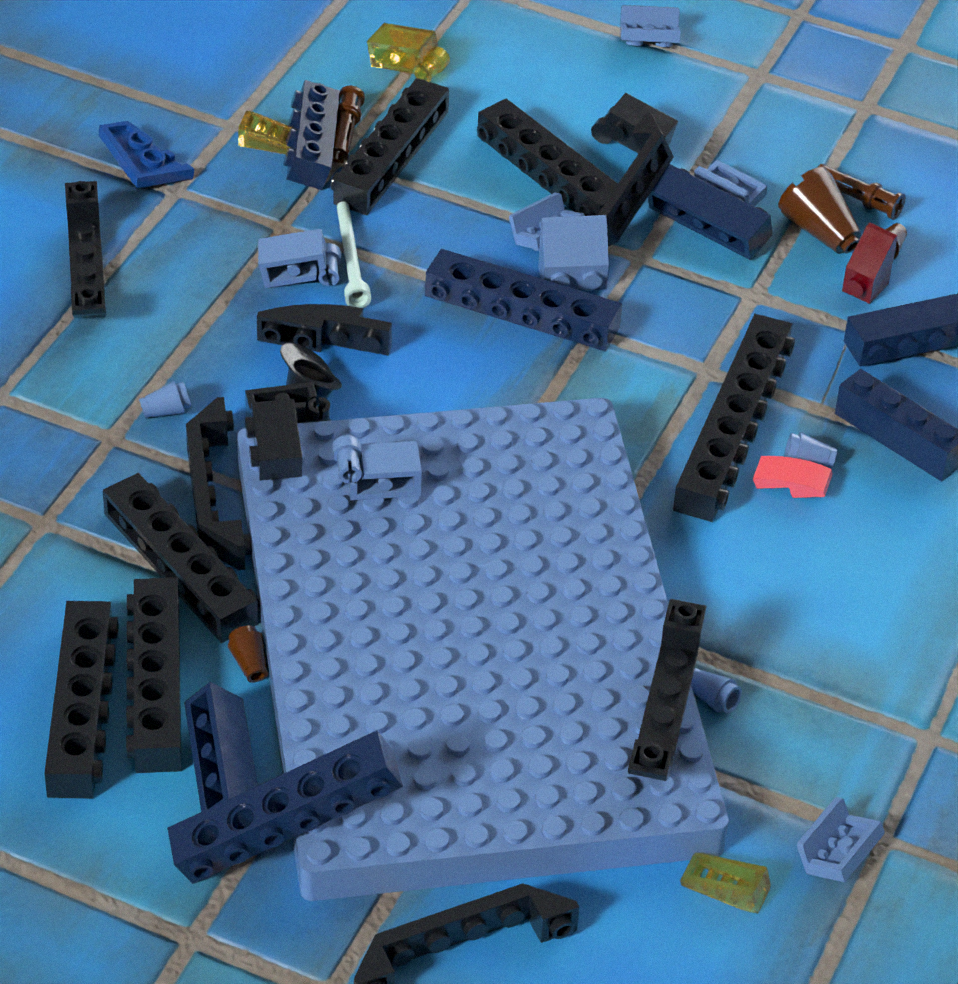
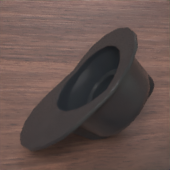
(308, 367)

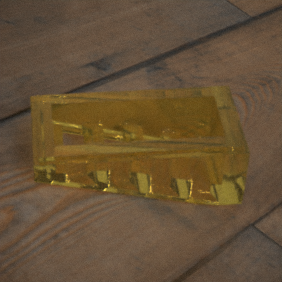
(263, 133)
(748, 893)

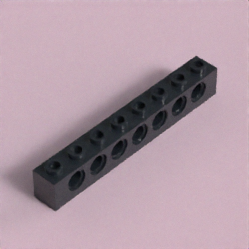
(734, 418)

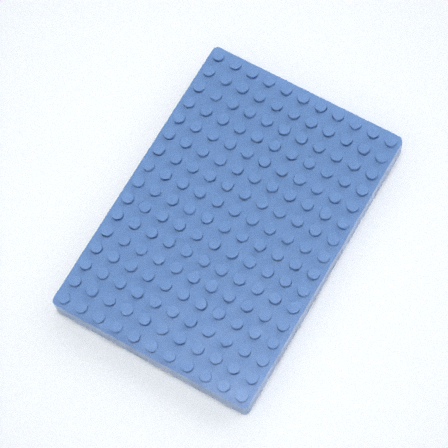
(488, 640)

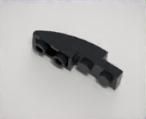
(324, 324)

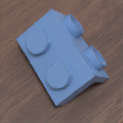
(650, 24)
(733, 182)
(527, 221)
(838, 842)

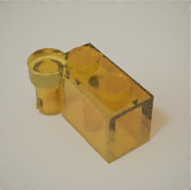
(407, 51)

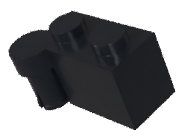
(623, 119)
(304, 400)
(275, 439)

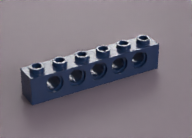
(523, 299)
(284, 807)

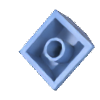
(574, 251)

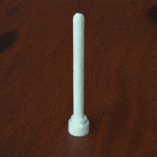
(356, 292)

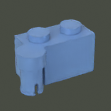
(295, 259)
(378, 468)

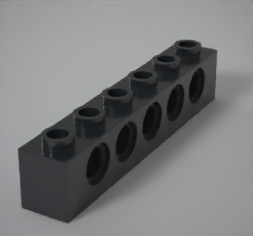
(390, 146)
(544, 157)
(177, 551)
(156, 676)
(79, 700)

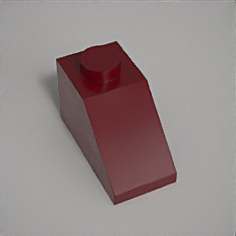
(870, 264)

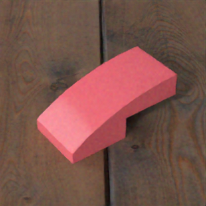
(800, 476)

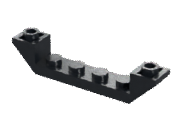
(638, 179)
(85, 249)
(204, 431)
(669, 691)
(547, 912)

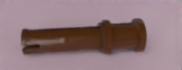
(347, 117)
(873, 194)

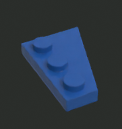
(140, 158)

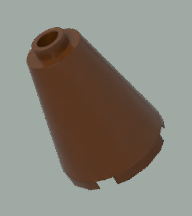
(821, 210)

